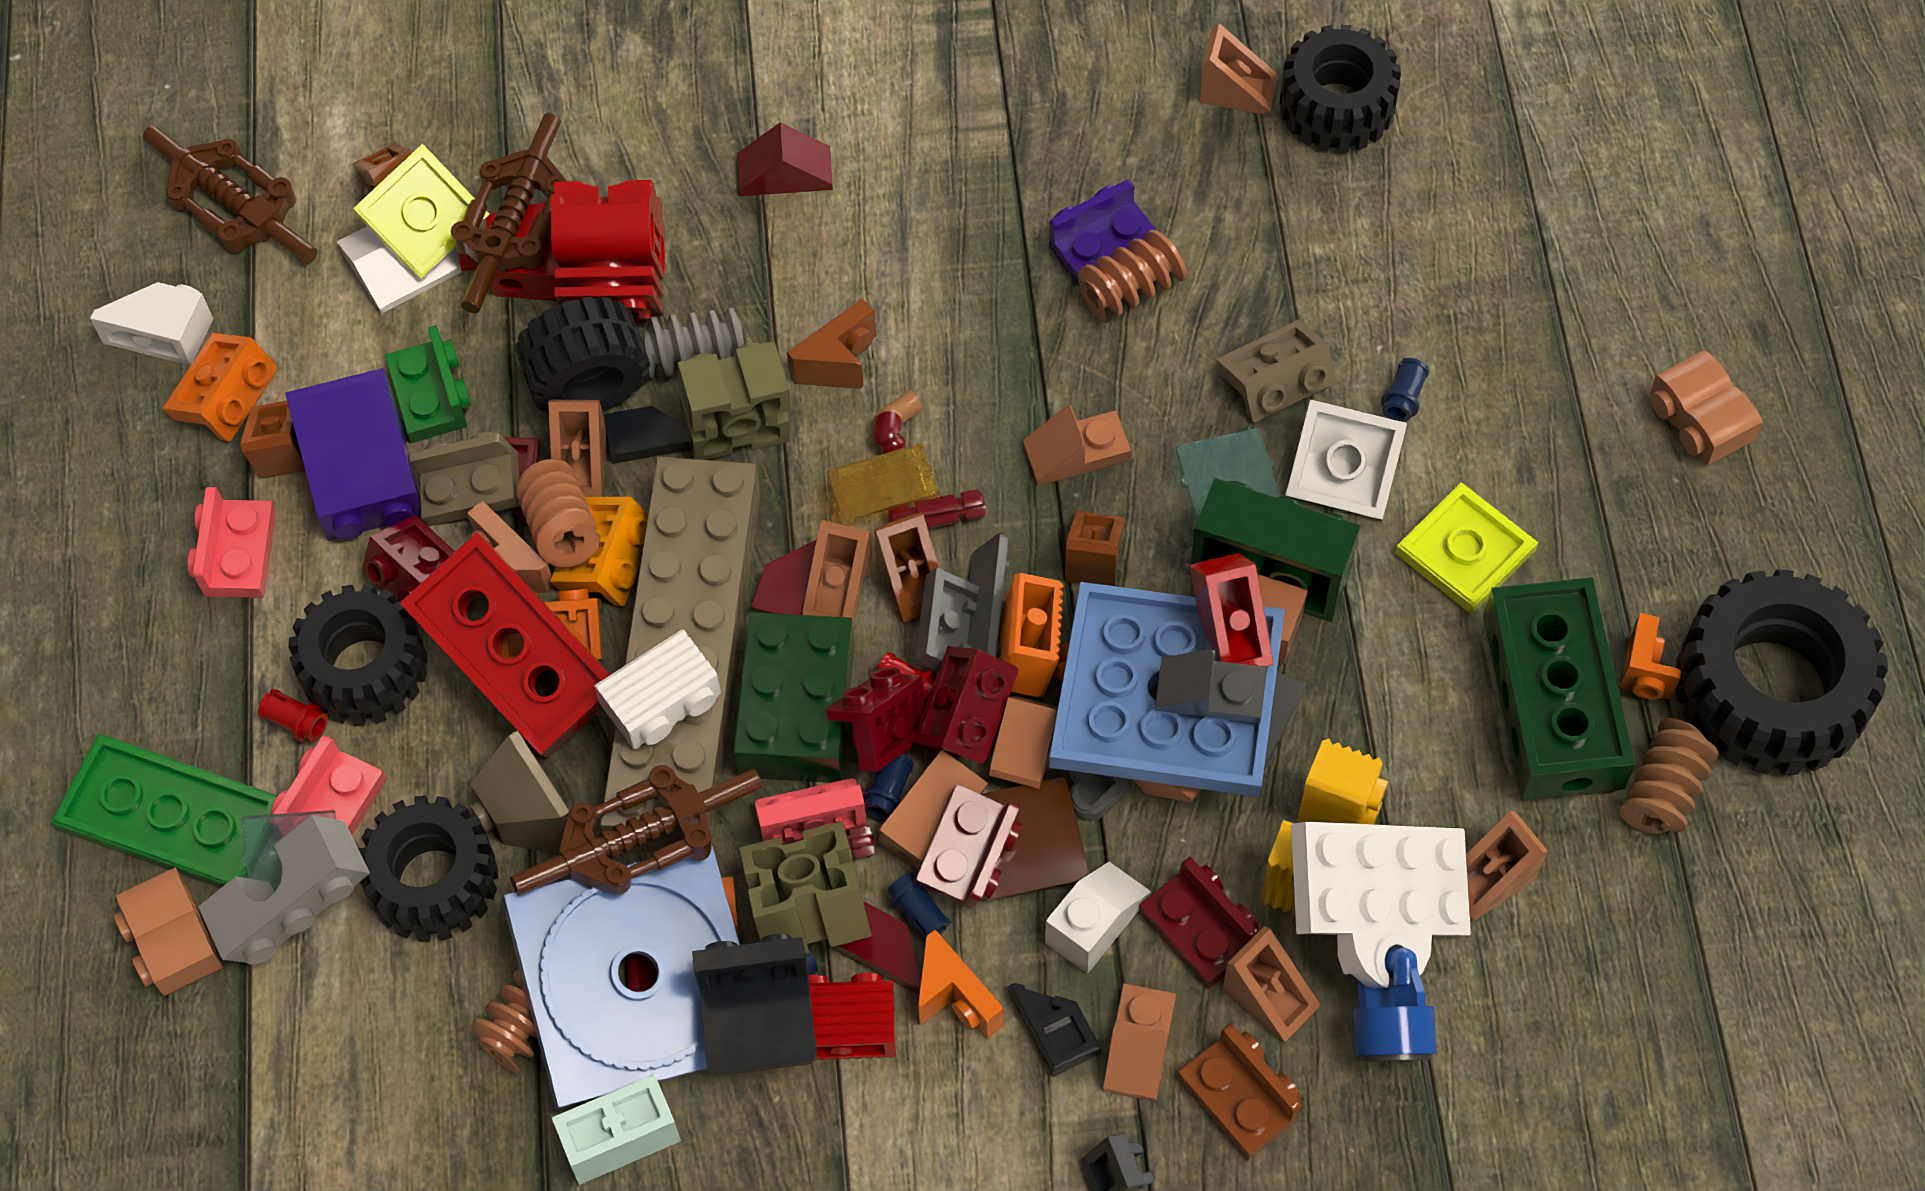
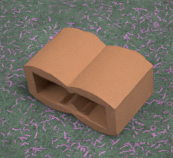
(1705, 408)
(167, 933)

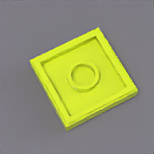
(416, 211)
(1466, 548)

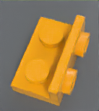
(619, 554)

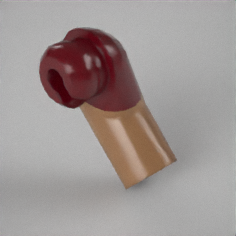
(889, 421)

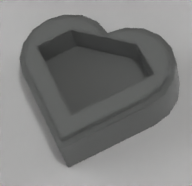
(1095, 793)

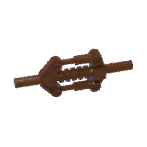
(257, 217)
(498, 246)
(683, 808)

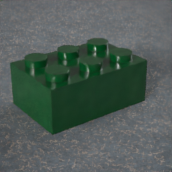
(1281, 539)
(789, 679)

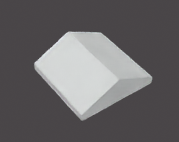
(385, 275)
(1346, 459)

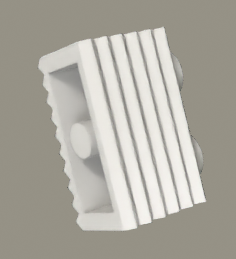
(659, 690)

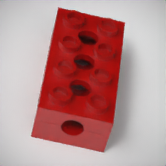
(476, 646)

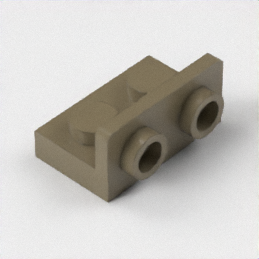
(1279, 369)
(464, 474)

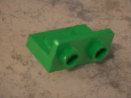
(426, 388)

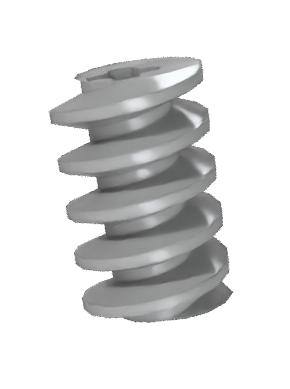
(682, 343)

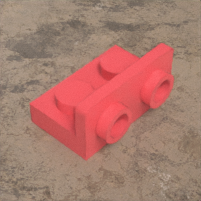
(232, 546)
(332, 782)
(810, 808)

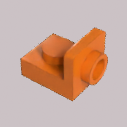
(1641, 663)

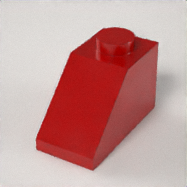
(1232, 610)

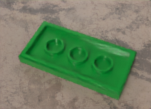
(160, 811)

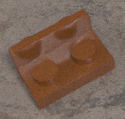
(1242, 1091)

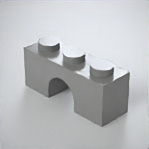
(317, 870)

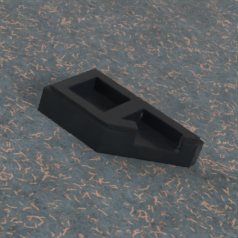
(644, 434)
(1055, 1028)

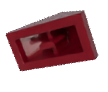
(784, 163)

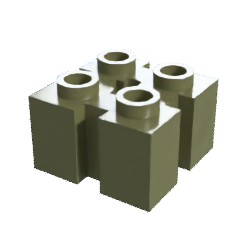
(734, 400)
(806, 887)

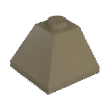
(519, 799)

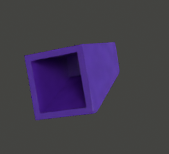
(354, 454)

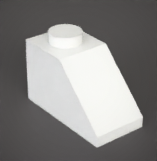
(156, 322)
(1094, 915)

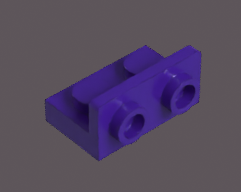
(1097, 227)

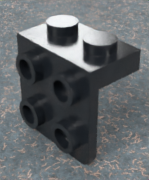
(755, 1005)

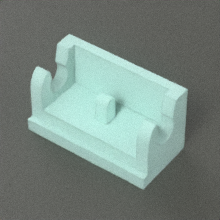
(616, 1129)

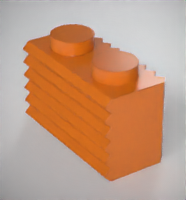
(1032, 631)

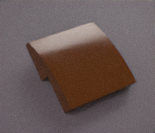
(1049, 840)

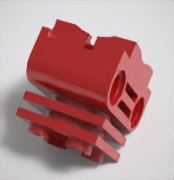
(609, 244)

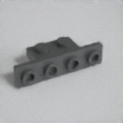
(962, 610)

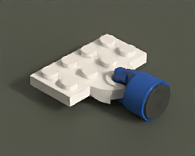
(1384, 900)

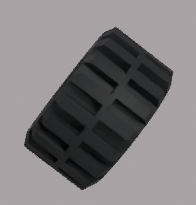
(1344, 59)
(583, 353)
(346, 621)
(413, 832)

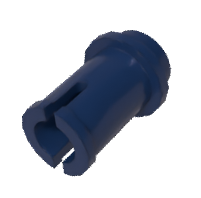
(1401, 400)
(887, 788)
(917, 906)

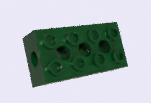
(1557, 682)

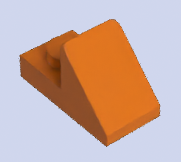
(950, 979)

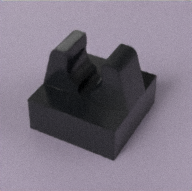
(1114, 1166)

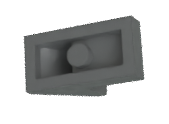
(1210, 688)

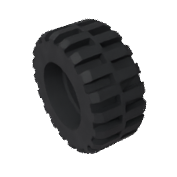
(1800, 617)

